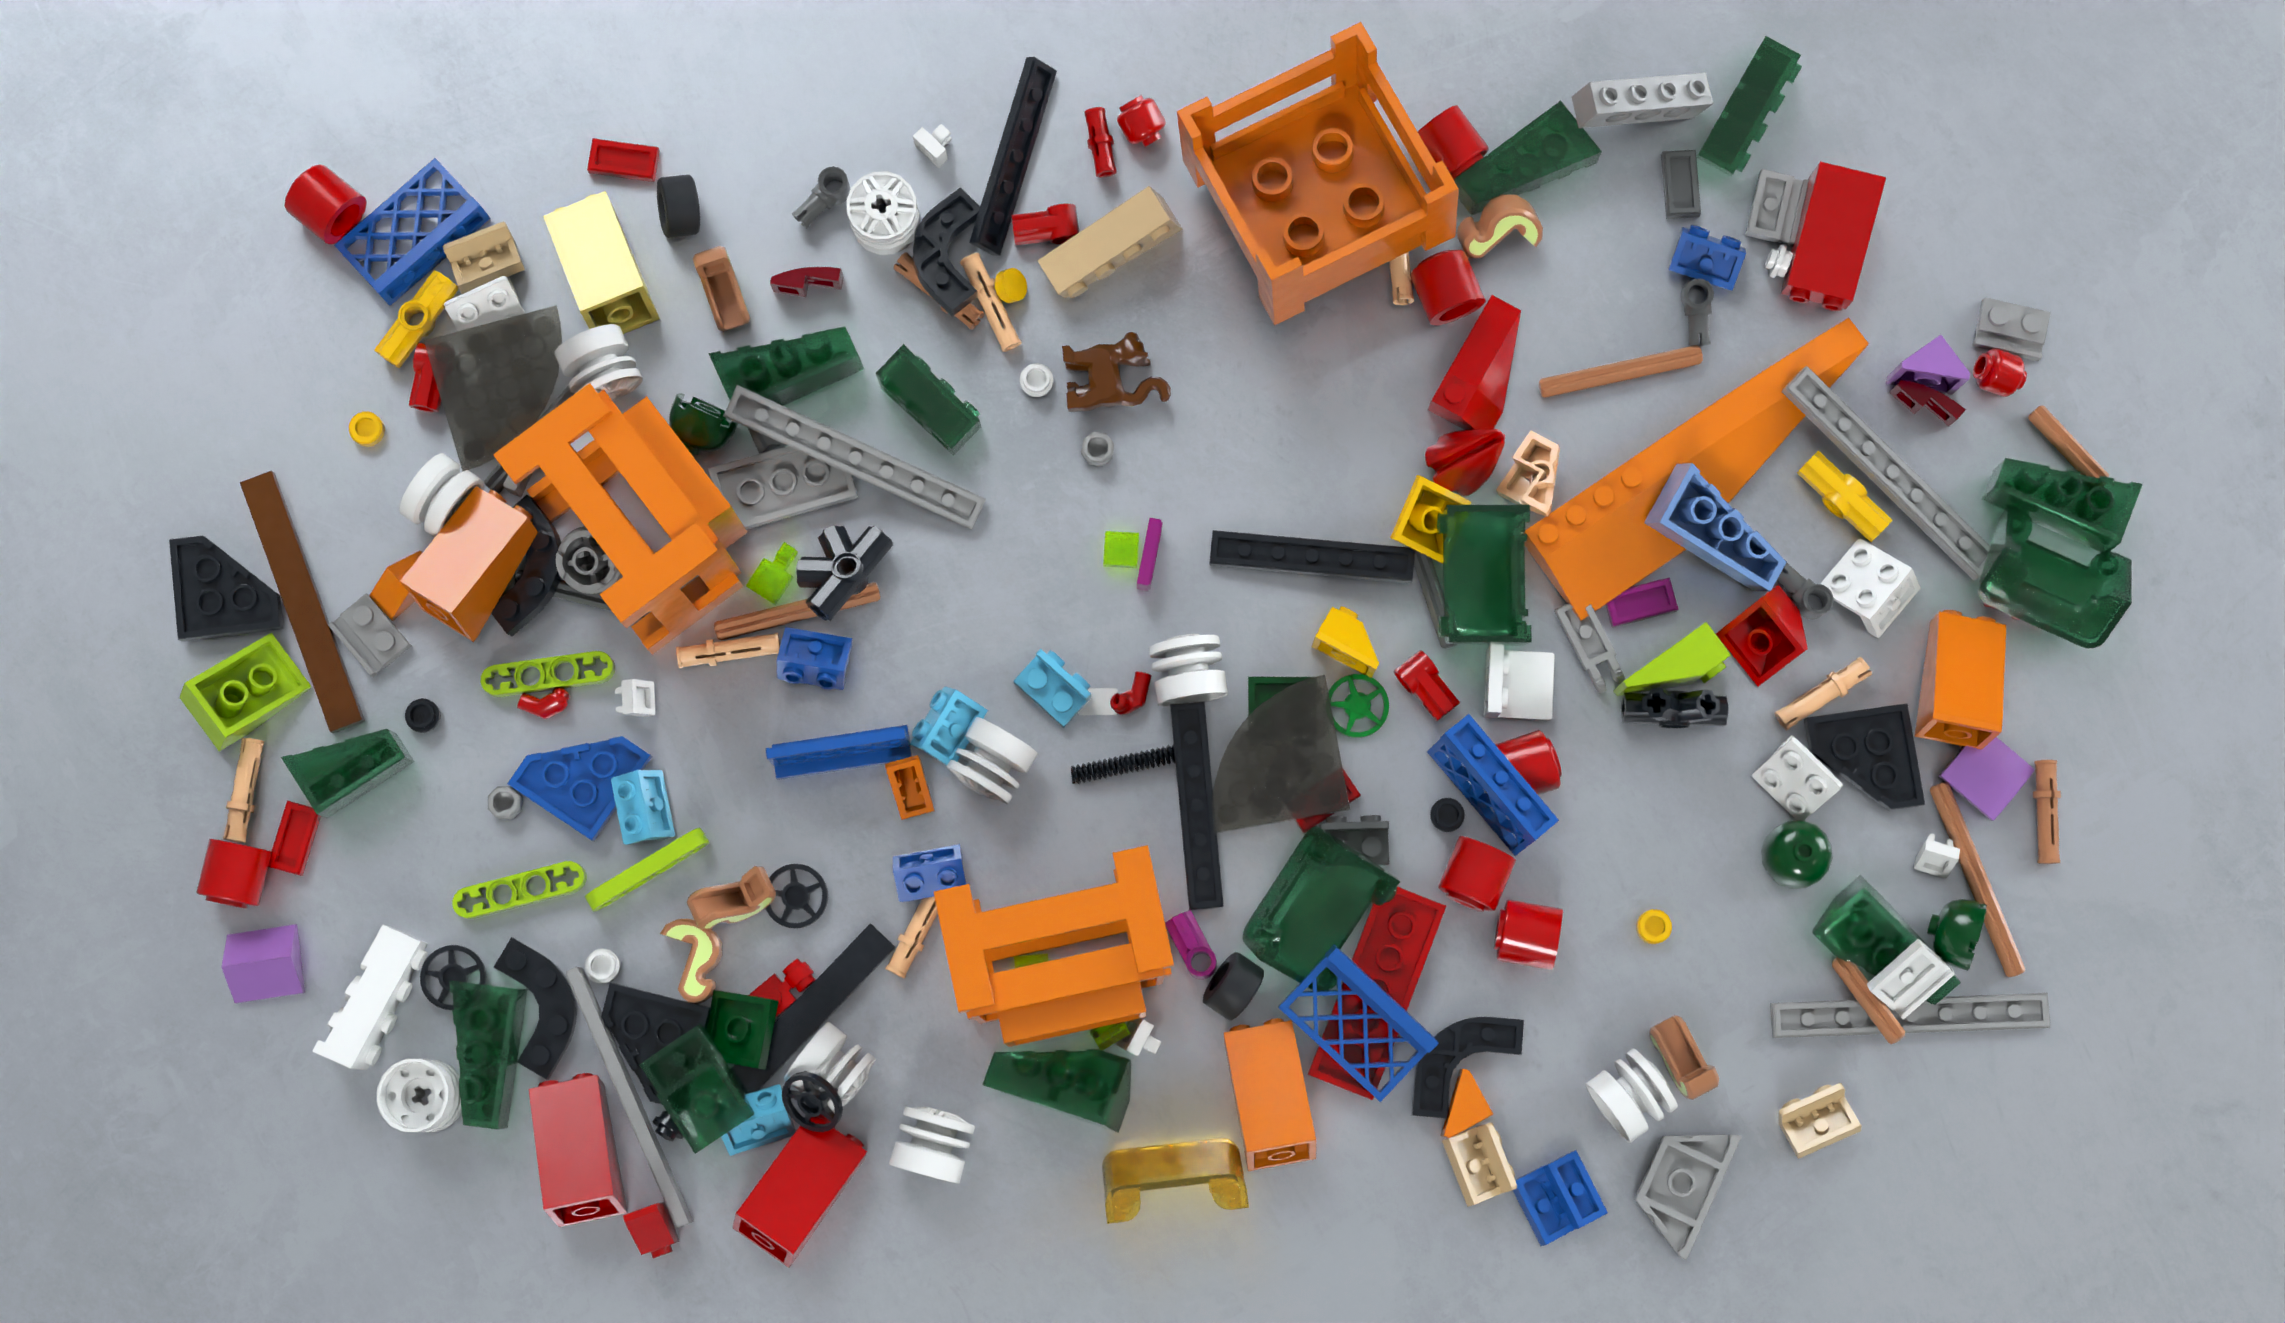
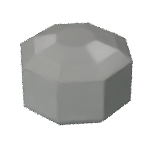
(1097, 449)
(504, 802)

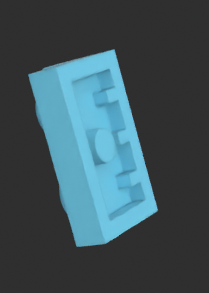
(1053, 687)
(946, 725)
(642, 806)
(766, 1126)

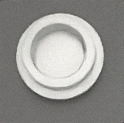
(1778, 261)
(1036, 380)
(602, 966)

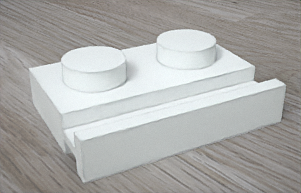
(1910, 979)

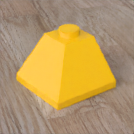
(1418, 517)
(1346, 641)

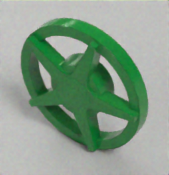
(1358, 705)

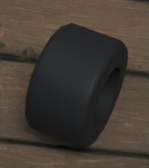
(678, 206)
(1233, 986)

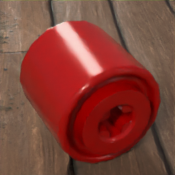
(1453, 141)
(325, 203)
(1447, 287)
(1535, 760)
(233, 873)
(1476, 874)
(1528, 934)

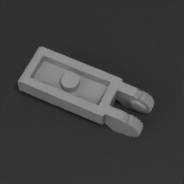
(1590, 644)

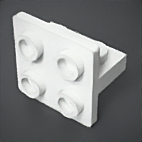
(484, 304)
(1797, 779)

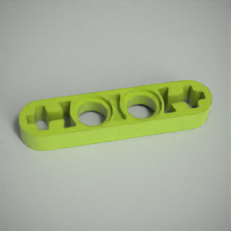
(547, 669)
(646, 869)
(520, 893)

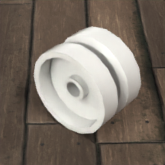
(437, 493)

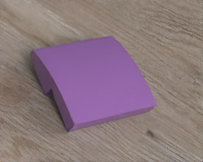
(1987, 776)

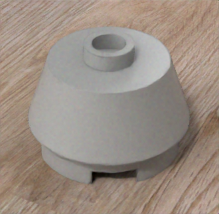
(585, 563)

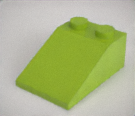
(1690, 659)
(243, 691)

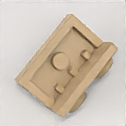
(483, 257)
(1818, 1120)
(1480, 1163)

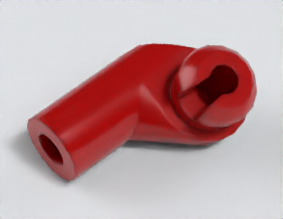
(1133, 698)
(547, 706)

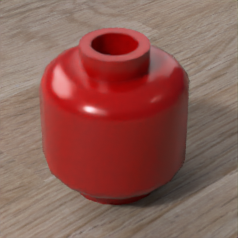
(1141, 121)
(1999, 372)

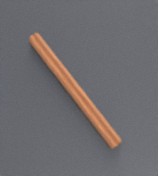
(1977, 879)

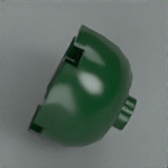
(700, 424)
(1797, 854)
(1957, 931)

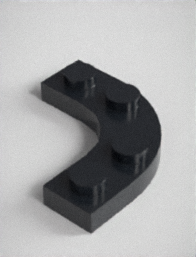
(931, 248)
(539, 576)
(555, 1004)
(1456, 1043)

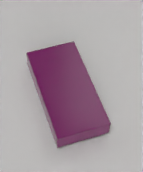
(1149, 554)
(1642, 603)

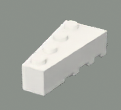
(373, 1000)

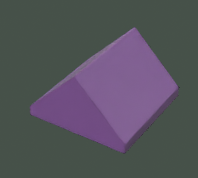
(1932, 366)
(263, 964)

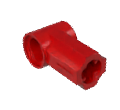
(1053, 225)
(424, 389)
(1421, 678)

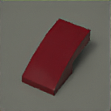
(797, 280)
(1916, 396)

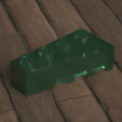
(1749, 105)
(1533, 156)
(2065, 502)
(487, 1049)

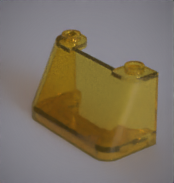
(1172, 1165)

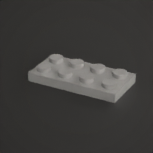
(780, 485)

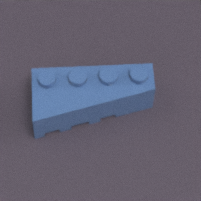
(1707, 526)

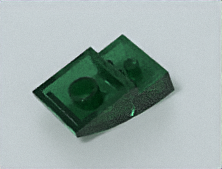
(697, 1088)

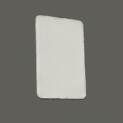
(1099, 702)

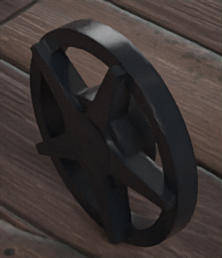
(797, 896)
(449, 972)
(812, 1101)

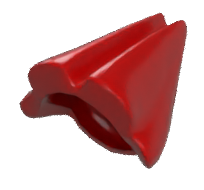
(1465, 458)

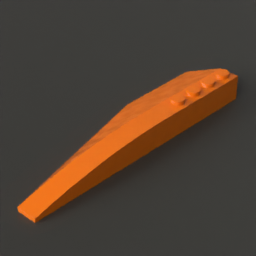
(1599, 538)

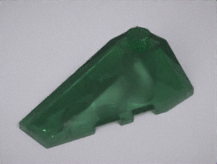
(1869, 931)
(1075, 1083)

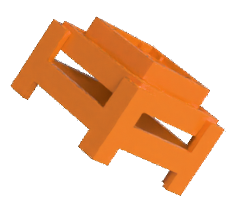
(1322, 181)
(668, 484)
(1068, 991)

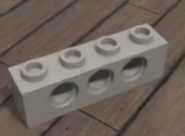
(1642, 100)

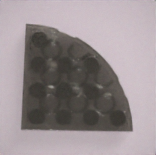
(495, 380)
(1281, 762)

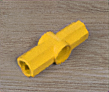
(402, 336)
(1844, 496)

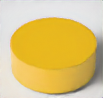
(1010, 285)
(366, 429)
(1653, 926)

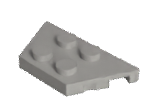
(1684, 1184)

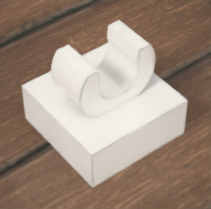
(933, 145)
(637, 698)
(1937, 857)
(1139, 1038)

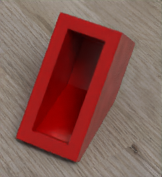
(652, 1229)

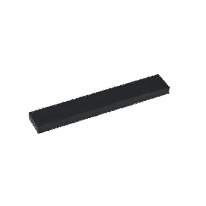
(1013, 156)
(1312, 556)
(1195, 805)
(818, 1004)

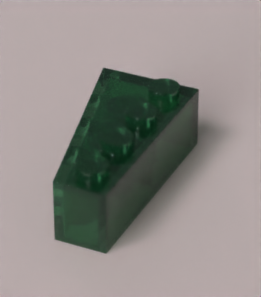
(789, 367)

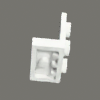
(1872, 585)
(1518, 684)

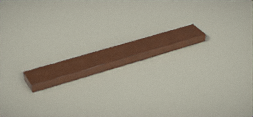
(302, 602)

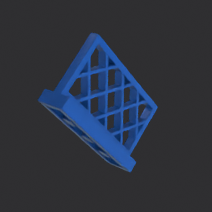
(424, 253)
(839, 752)
(1492, 772)
(1375, 998)

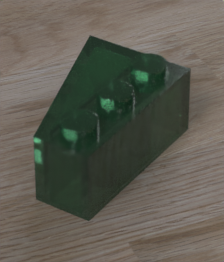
(928, 399)
(347, 770)

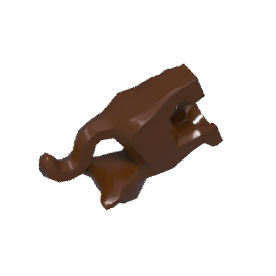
(1105, 382)

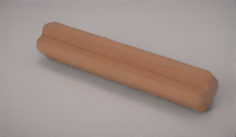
(2065, 443)
(1870, 1003)

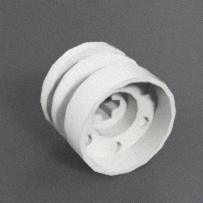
(887, 231)
(599, 359)
(1188, 669)
(992, 760)
(826, 1059)
(402, 1093)
(1631, 1095)
(932, 1144)

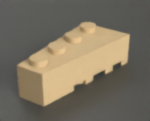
(1110, 243)

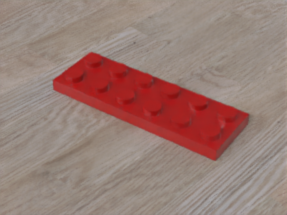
(1393, 955)

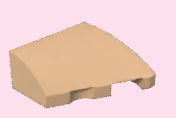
(1532, 475)

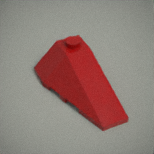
(1479, 376)

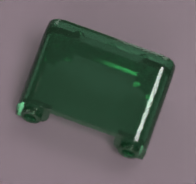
(1484, 574)
(2051, 589)
(1315, 906)

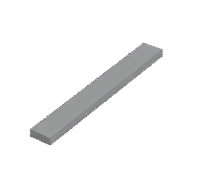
(854, 457)
(1888, 471)
(1948, 1015)
(629, 1097)

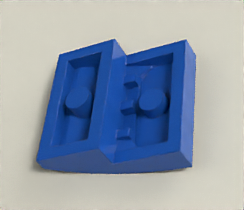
(1558, 1198)

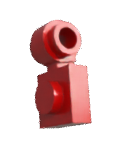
(797, 977)

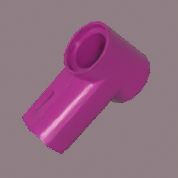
(1190, 942)

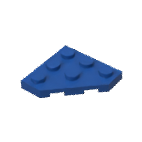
(577, 781)

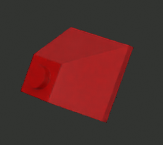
(1765, 635)

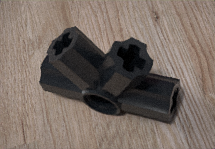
(842, 557)
(1675, 708)

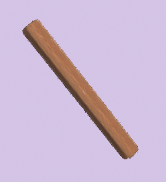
(1620, 371)
(784, 614)

